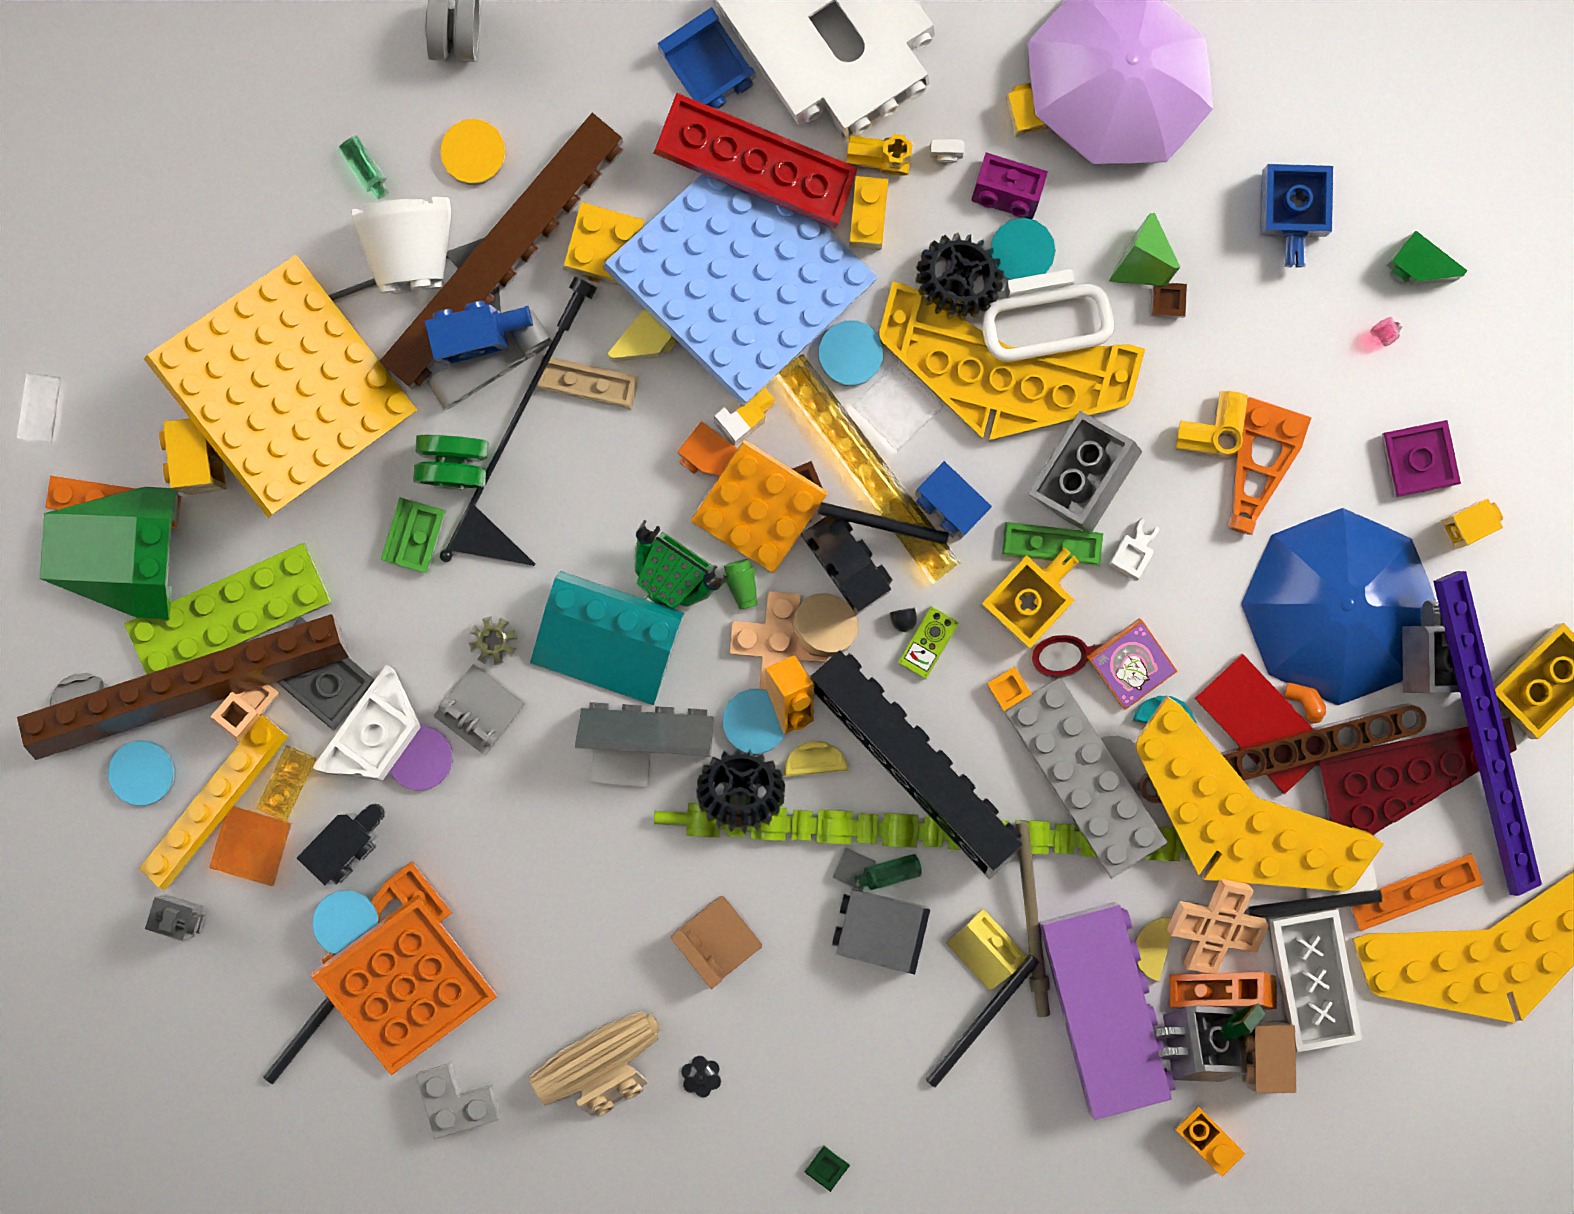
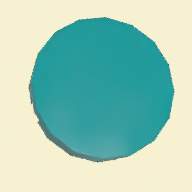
(1023, 248)

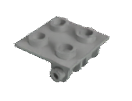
(479, 709)

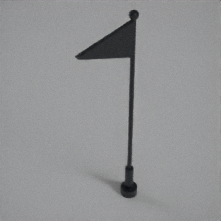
(475, 531)

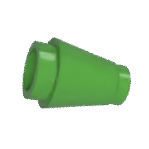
(742, 583)

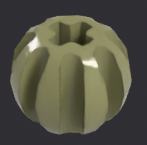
(487, 632)

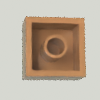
(1271, 1057)

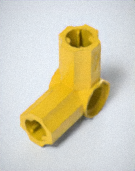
(888, 155)
(1228, 421)

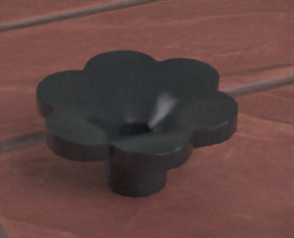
(698, 1067)

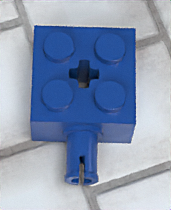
(1283, 218)
(473, 332)

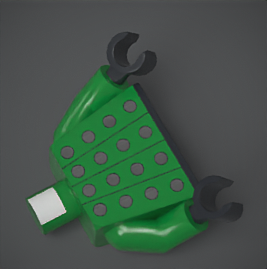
(671, 570)

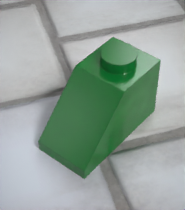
(1423, 263)

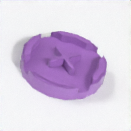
(424, 760)

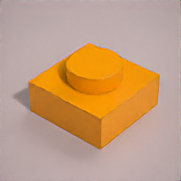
(1009, 688)

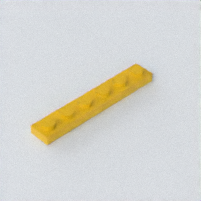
(213, 802)

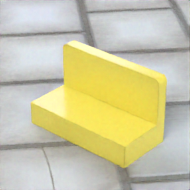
(986, 950)

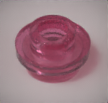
(1386, 332)

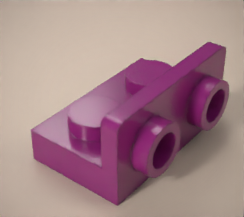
(1009, 186)

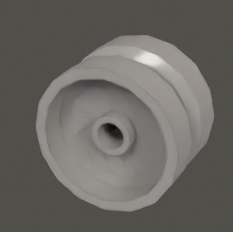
(450, 24)

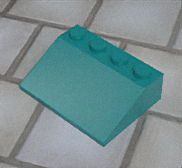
(606, 637)

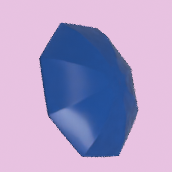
(1335, 604)

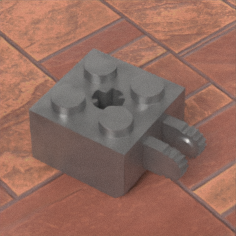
(1427, 655)
(1198, 1046)

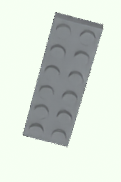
(1086, 778)

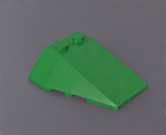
(114, 550)

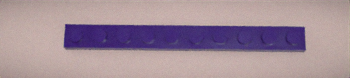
(1487, 732)

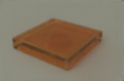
(250, 845)

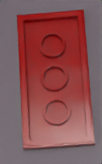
(1255, 712)

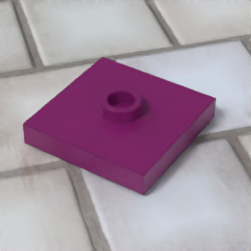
(1421, 458)

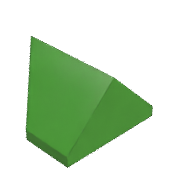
(1147, 257)

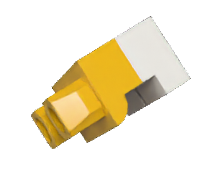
(745, 419)

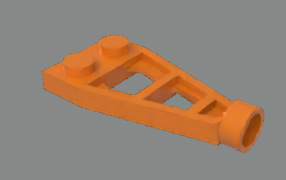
(1276, 425)
(404, 887)

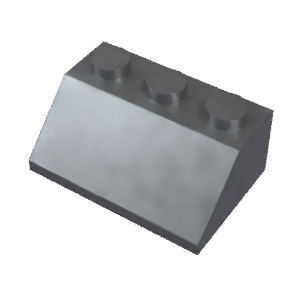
(1085, 472)

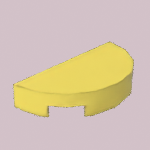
(814, 758)
(1153, 947)

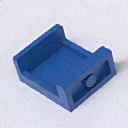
(707, 60)

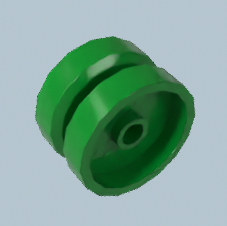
(450, 464)

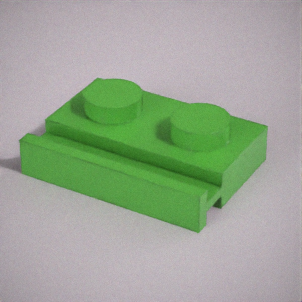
(413, 535)

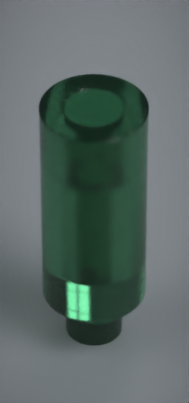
(364, 166)
(889, 872)

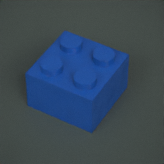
(951, 500)

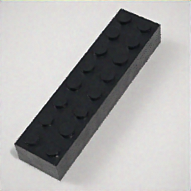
(915, 764)

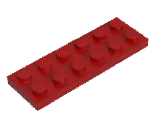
(755, 160)

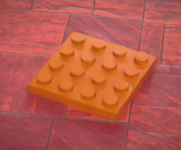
(404, 985)

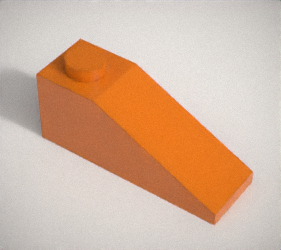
(706, 451)
(1224, 990)

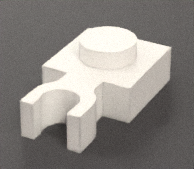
(1133, 554)

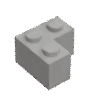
(451, 1110)

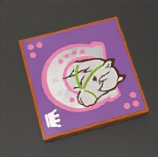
(1132, 664)

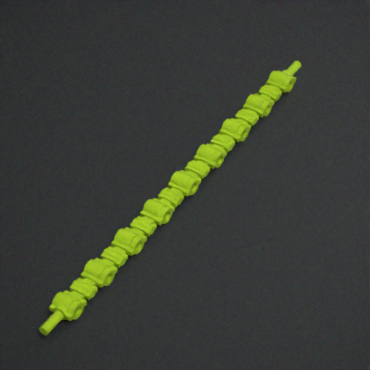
(896, 831)

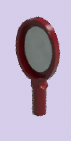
(1061, 655)

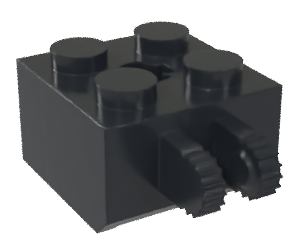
(341, 843)

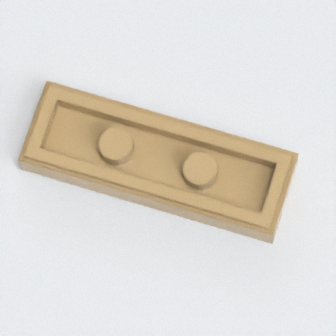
(589, 382)

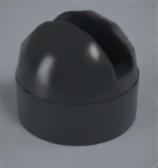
(904, 619)

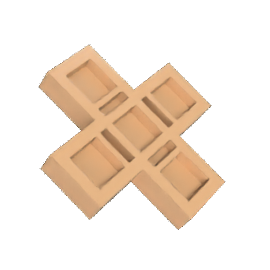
(775, 638)
(1218, 926)

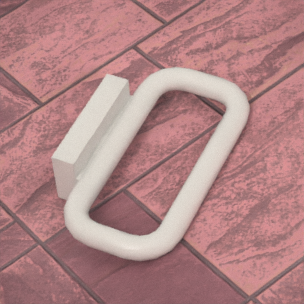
(1042, 290)

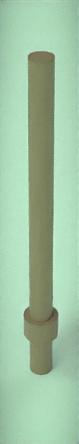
(1038, 981)

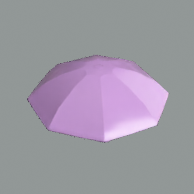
(1120, 79)

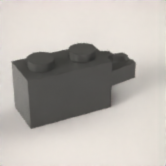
(175, 917)

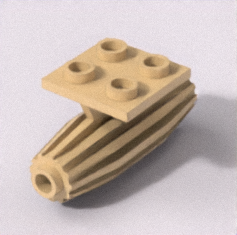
(599, 1065)

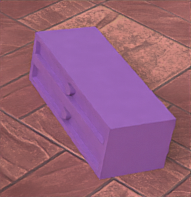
(1106, 1010)

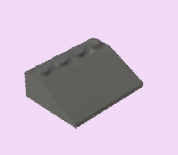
(645, 730)

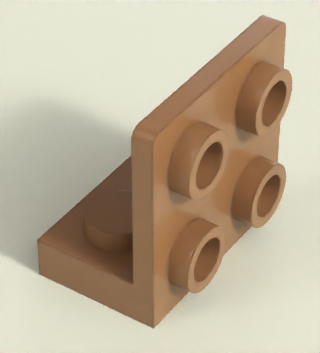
(716, 941)

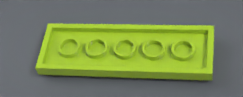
(231, 610)

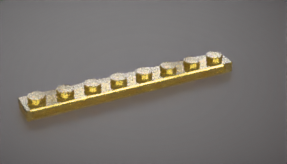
(863, 463)

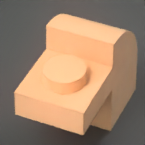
(242, 710)

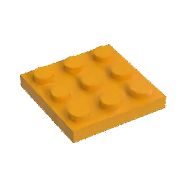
(758, 506)

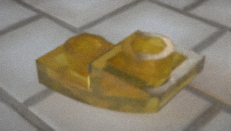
(286, 783)

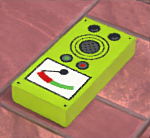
(928, 642)

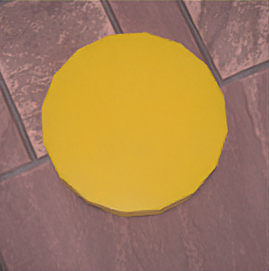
(473, 151)

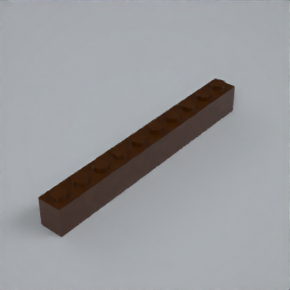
(510, 241)
(182, 687)

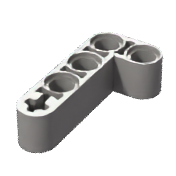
(470, 376)

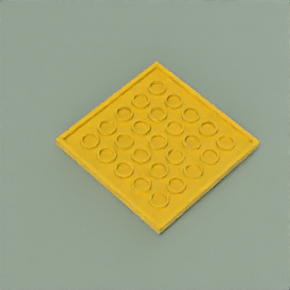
(280, 385)

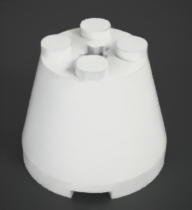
(405, 242)

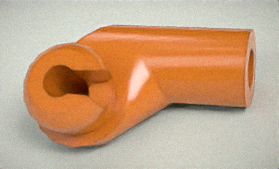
(1310, 700)

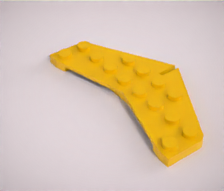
(1024, 393)
(1220, 813)
(1478, 967)

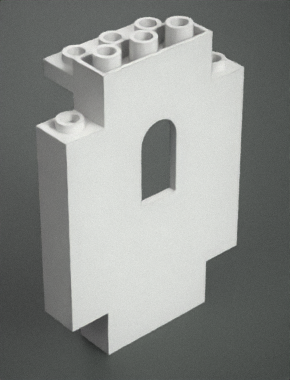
(811, 76)

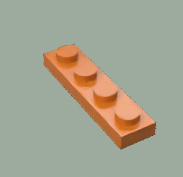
(70, 492)
(1419, 891)

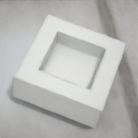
(946, 150)

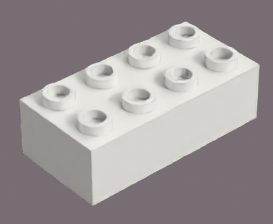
(1315, 979)

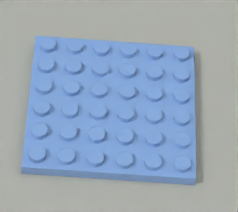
(739, 281)

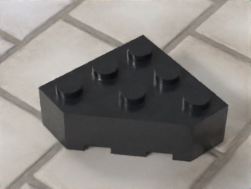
(848, 563)

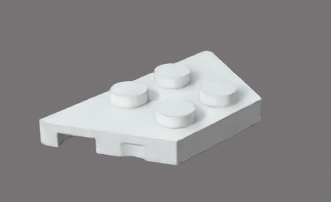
(373, 732)

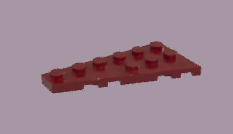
(1394, 779)

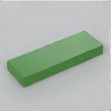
(1048, 542)

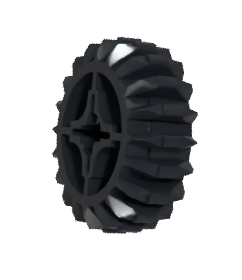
(965, 299)
(741, 779)

